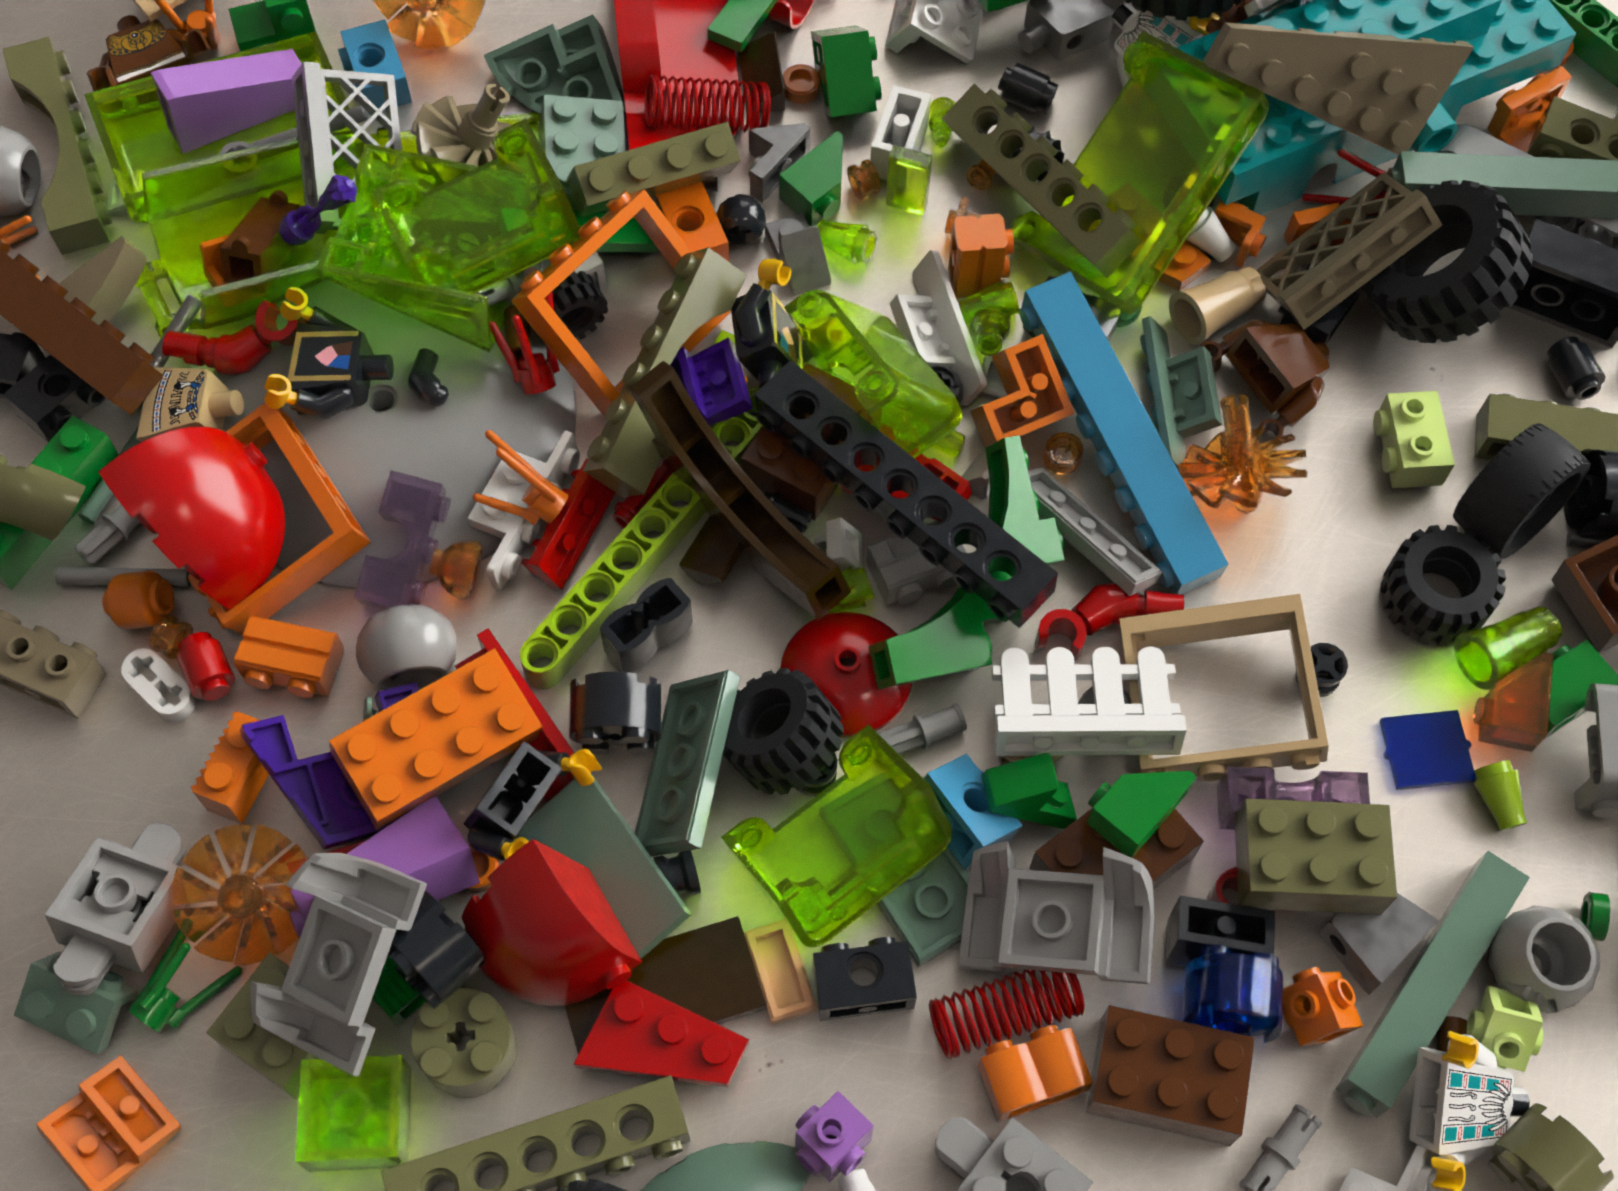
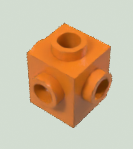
(1320, 1006)

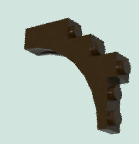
(732, 498)

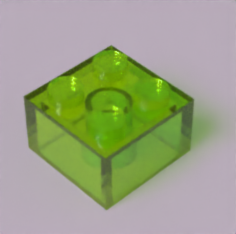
(354, 1119)

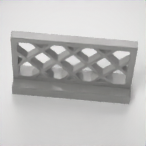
(314, 130)

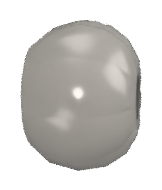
(17, 155)
(406, 646)
(1565, 953)

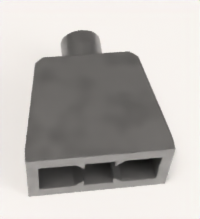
(1065, 26)
(1376, 943)

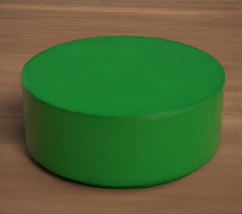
(1596, 914)

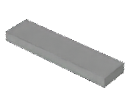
(1093, 535)

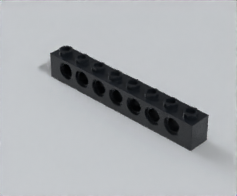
(796, 392)

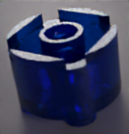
(1234, 992)

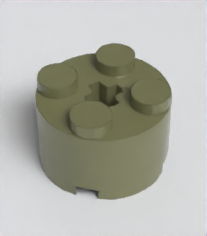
(486, 1057)
(1548, 1155)

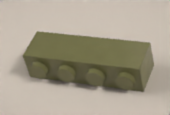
(654, 167)
(1506, 416)

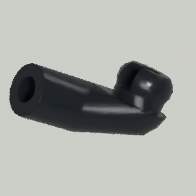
(424, 382)

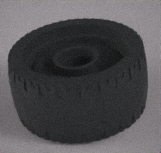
(1521, 489)

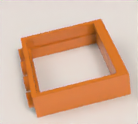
(567, 259)
(348, 537)

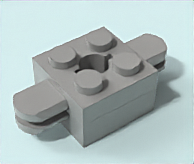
(96, 904)
(1009, 1163)

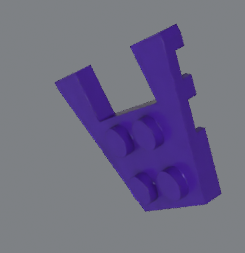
(316, 783)

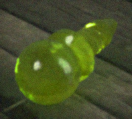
(941, 130)

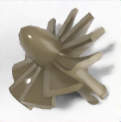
(461, 131)

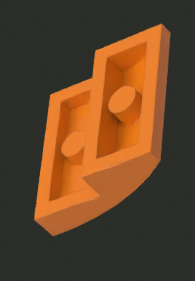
(109, 1127)

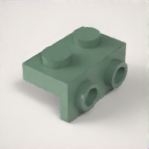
(78, 1019)

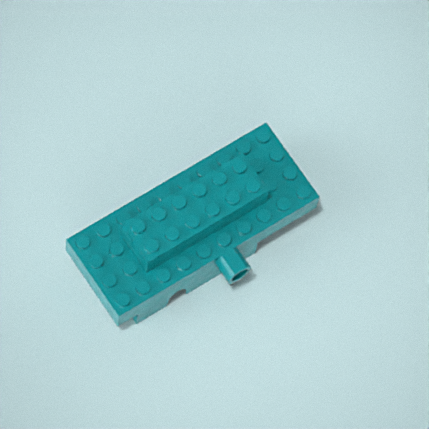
(1509, 43)

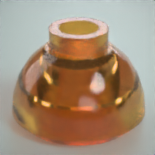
(458, 567)

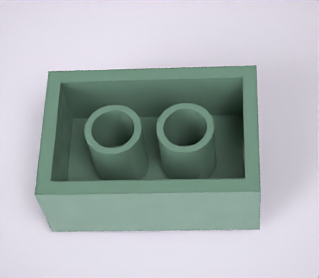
(579, 132)

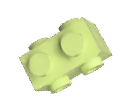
(1414, 439)

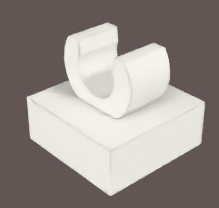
(842, 544)

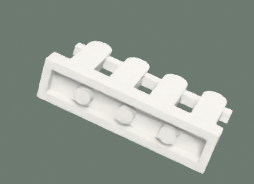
(1087, 729)

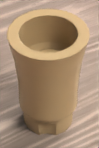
(1211, 305)

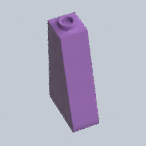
(225, 95)
(417, 844)

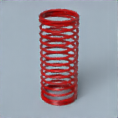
(655, 116)
(945, 1031)

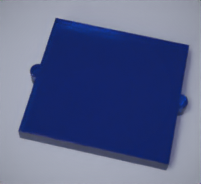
(1427, 750)

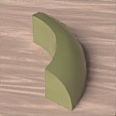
(37, 498)

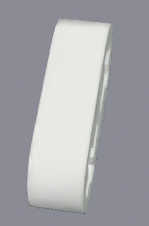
(151, 692)

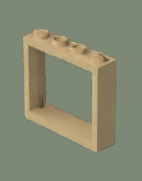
(1226, 622)

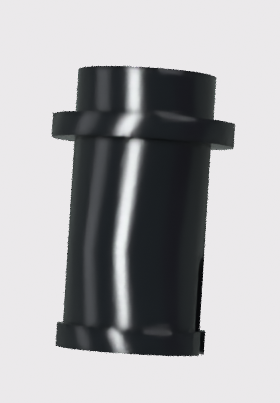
(796, 515)

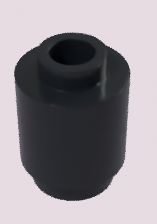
(1027, 88)
(1575, 368)

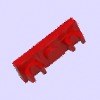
(570, 531)

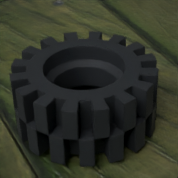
(579, 303)

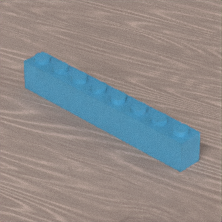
(1123, 437)

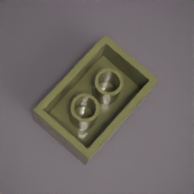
(1315, 856)

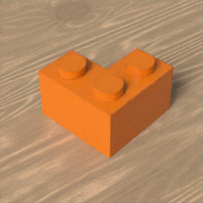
(1032, 389)

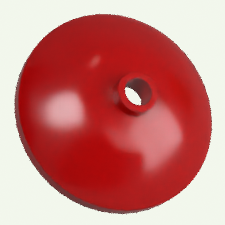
(850, 689)

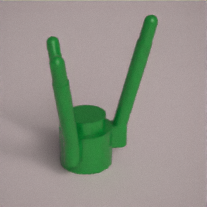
(157, 1002)

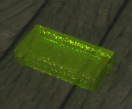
(908, 179)

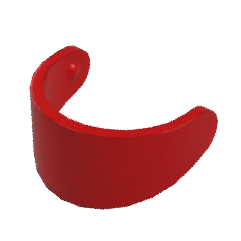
(790, 12)

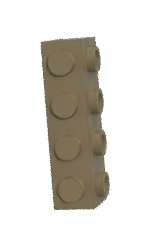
(45, 668)

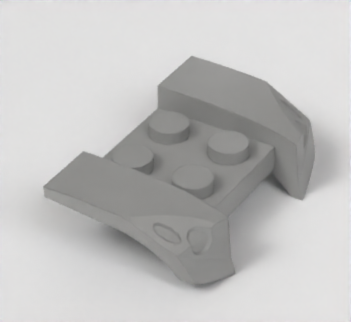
(1059, 918)
(338, 956)

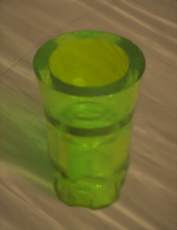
(1505, 646)

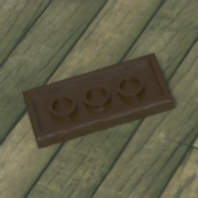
(698, 970)

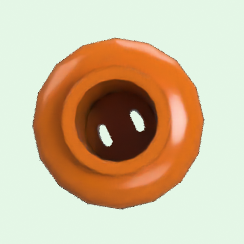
(138, 599)

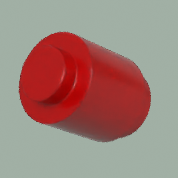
(205, 666)

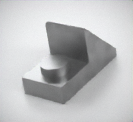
(774, 152)
(800, 250)

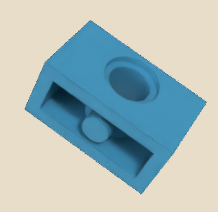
(372, 50)
(964, 801)

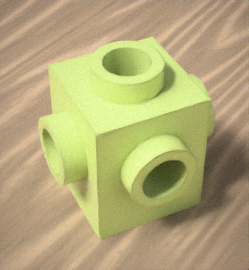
(1507, 1027)

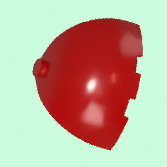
(207, 505)
(548, 930)

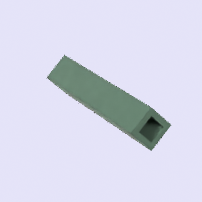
(1527, 183)
(1431, 985)

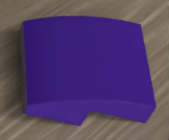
(714, 381)

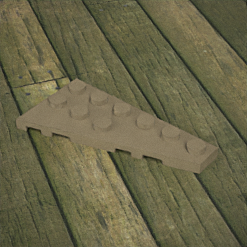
(1353, 80)

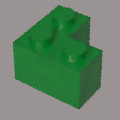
(270, 22)
(846, 71)

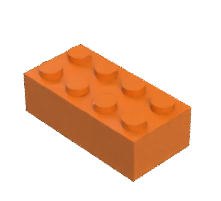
(435, 738)

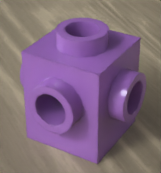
(832, 1137)

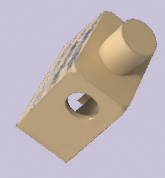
(187, 400)

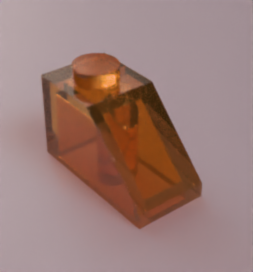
(1517, 707)

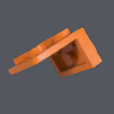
(1521, 109)

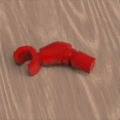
(234, 352)
(1101, 609)

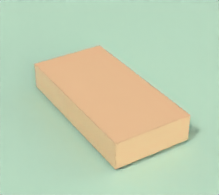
(780, 972)

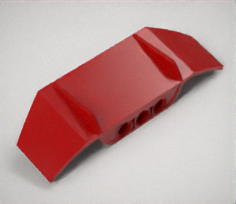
(669, 41)

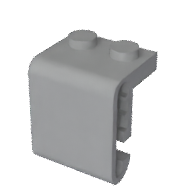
(1601, 789)

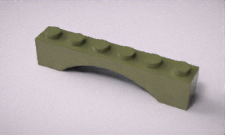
(71, 201)
(624, 451)

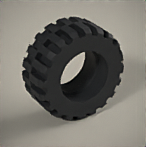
(1469, 288)

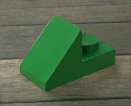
(1030, 792)

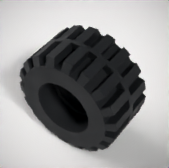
(1459, 560)
(782, 732)

